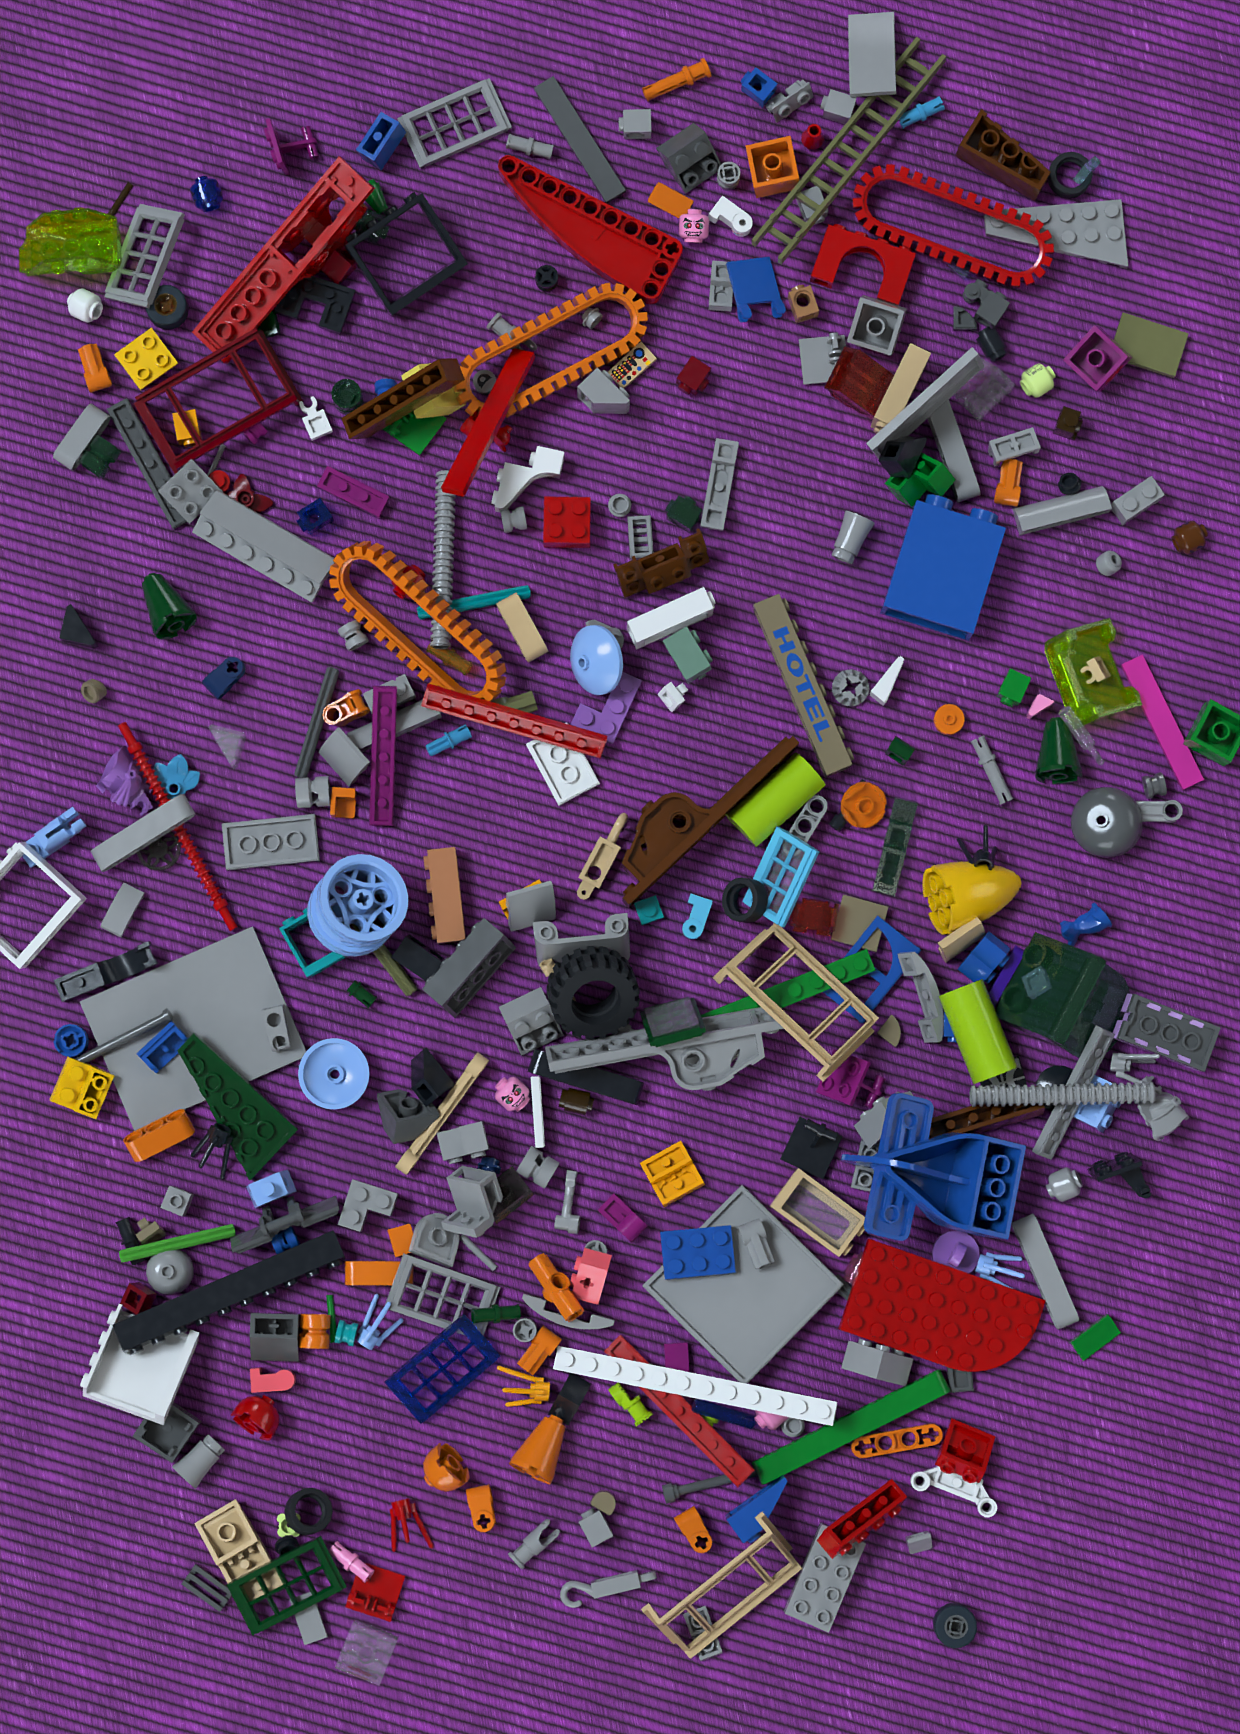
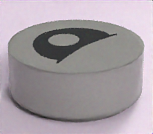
(484, 381)

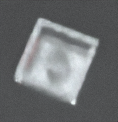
(366, 1652)

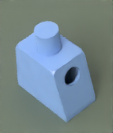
(271, 1188)

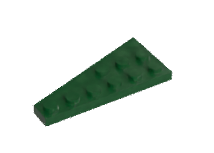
(254, 1121)

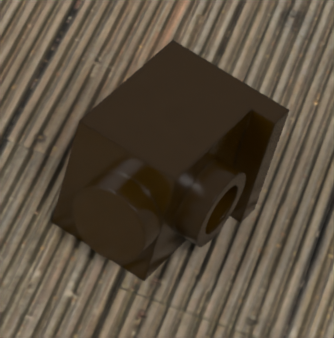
(1068, 423)

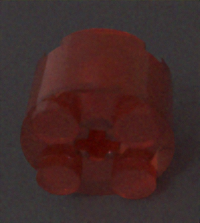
(814, 915)

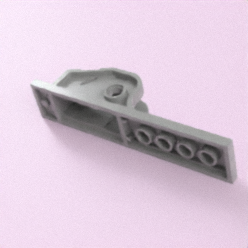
(693, 1062)

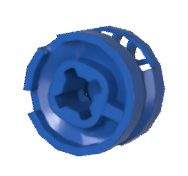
(71, 1040)

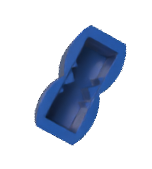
(985, 958)

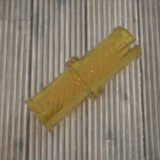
(450, 658)

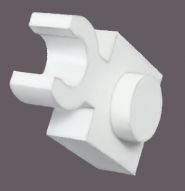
(315, 422)

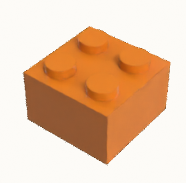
(772, 166)

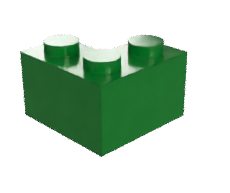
(927, 475)

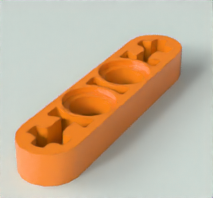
(896, 1438)

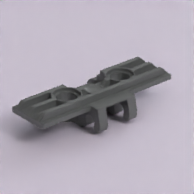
(270, 1226)

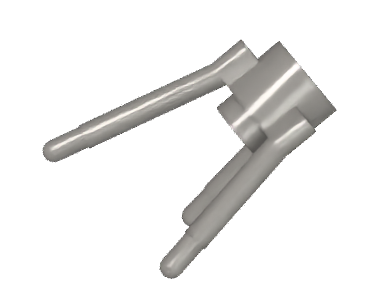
(1122, 1062)

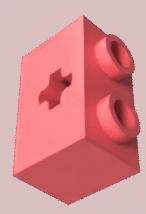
(591, 1275)

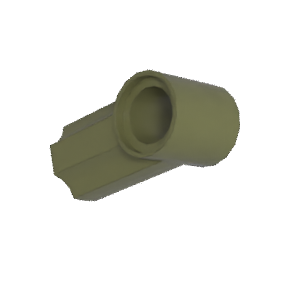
(523, 702)

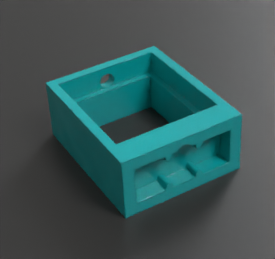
(319, 965)

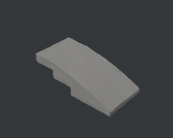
(872, 54)

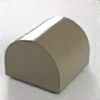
(604, 1501)

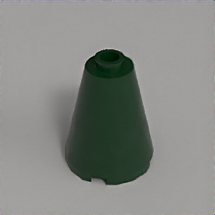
(166, 607)
(1057, 754)

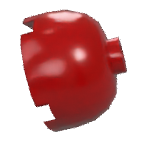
(257, 1415)

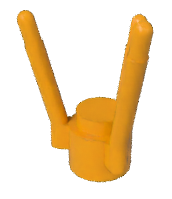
(538, 1391)

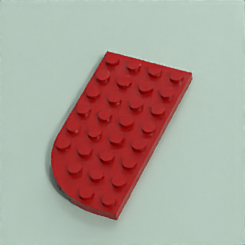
(937, 1311)

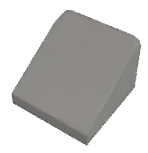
(919, 1542)

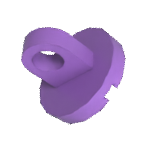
(956, 1251)

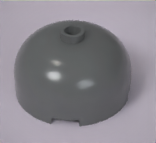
(1121, 827)

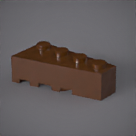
(1001, 157)

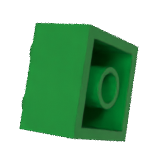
(1215, 733)

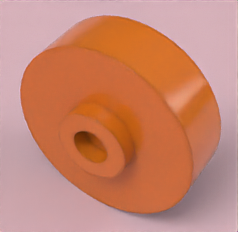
(948, 719)

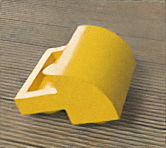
(82, 1087)

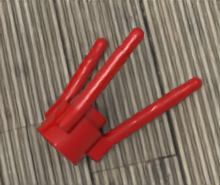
(403, 1510)

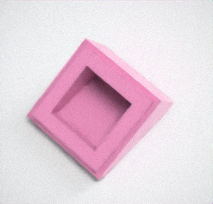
(1039, 704)

